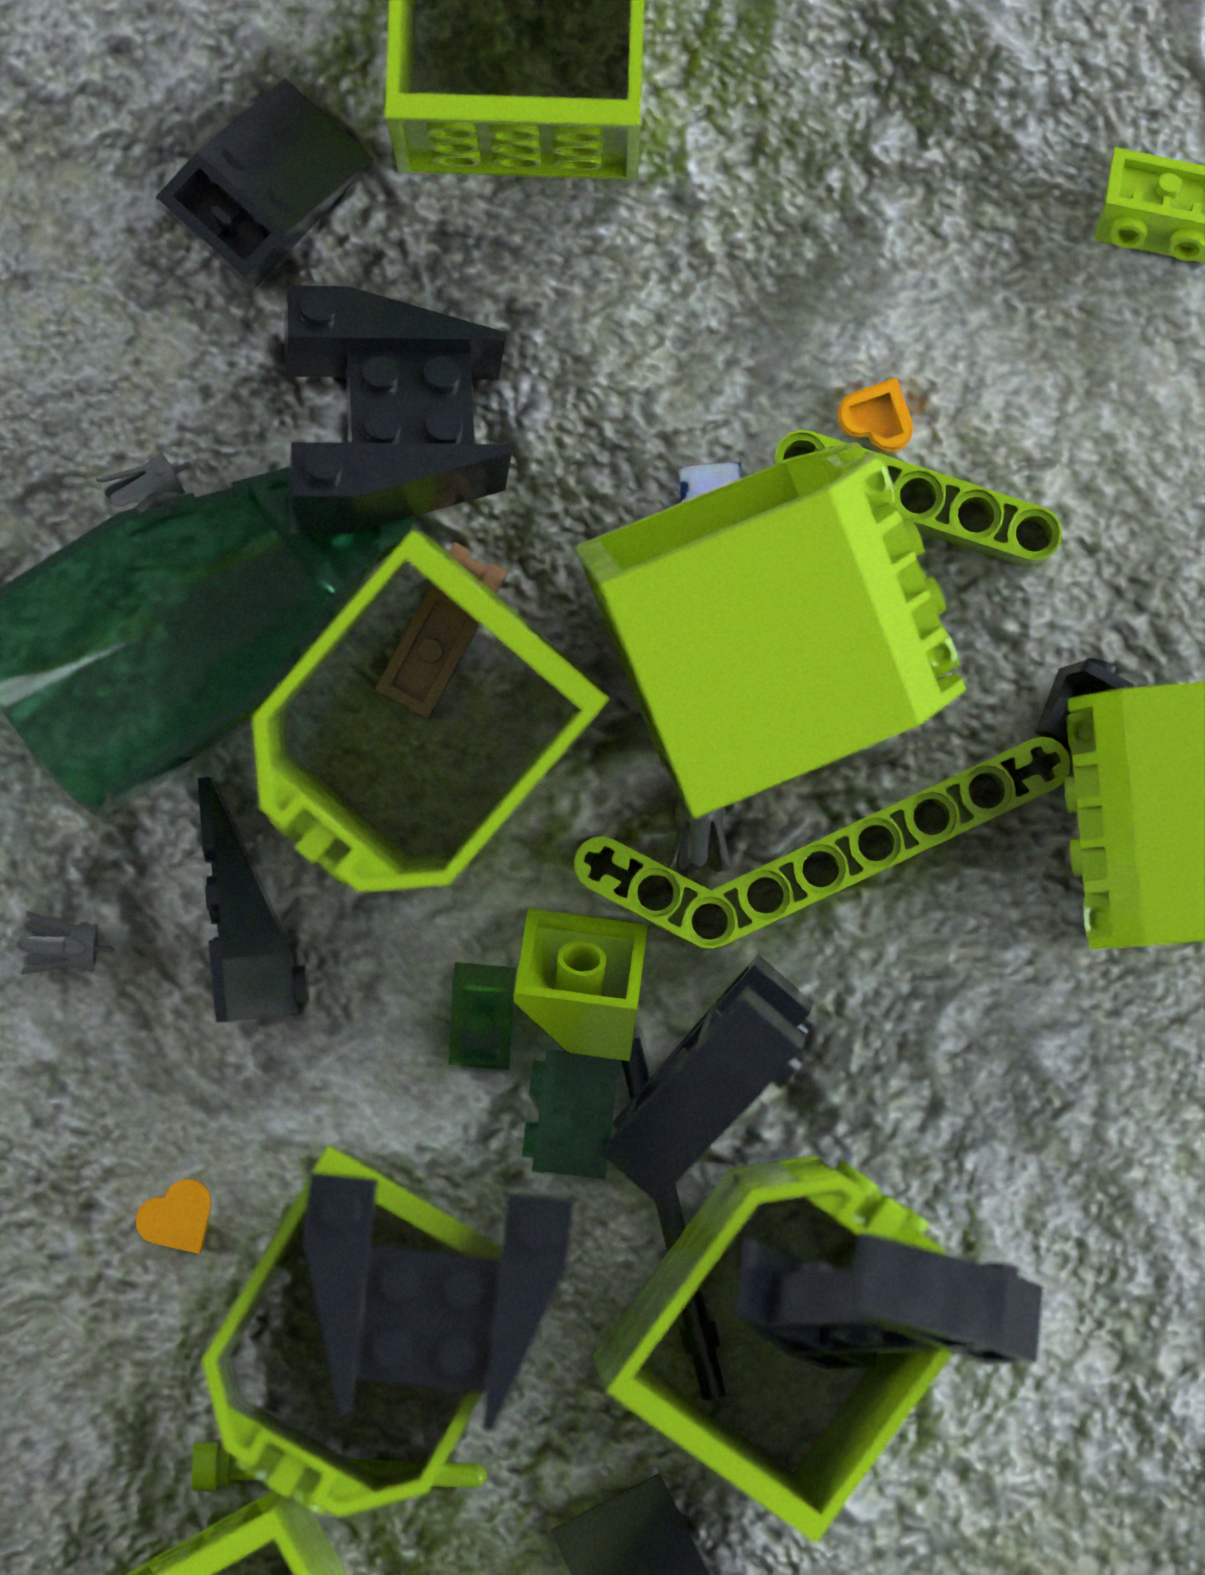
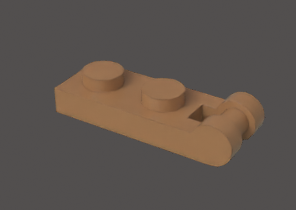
(435, 642)

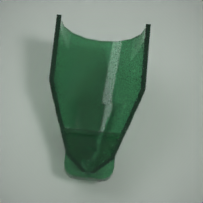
(169, 633)

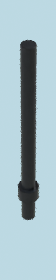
(699, 1334)

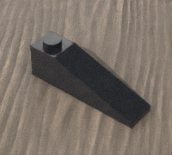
(251, 955)

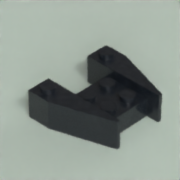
(405, 410)
(711, 1078)
(888, 1302)
(429, 1312)

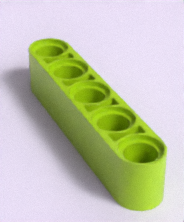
(947, 497)

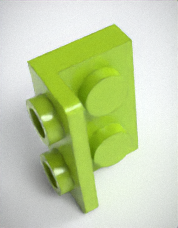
(1154, 205)

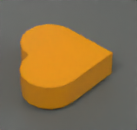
(878, 416)
(178, 1218)

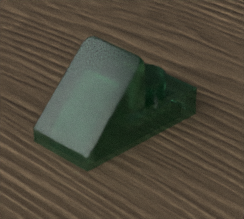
(482, 1016)

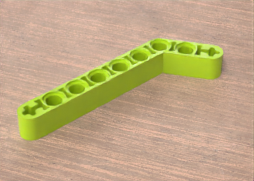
(840, 846)

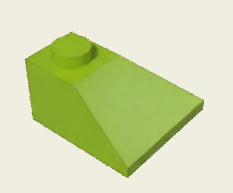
(582, 980)

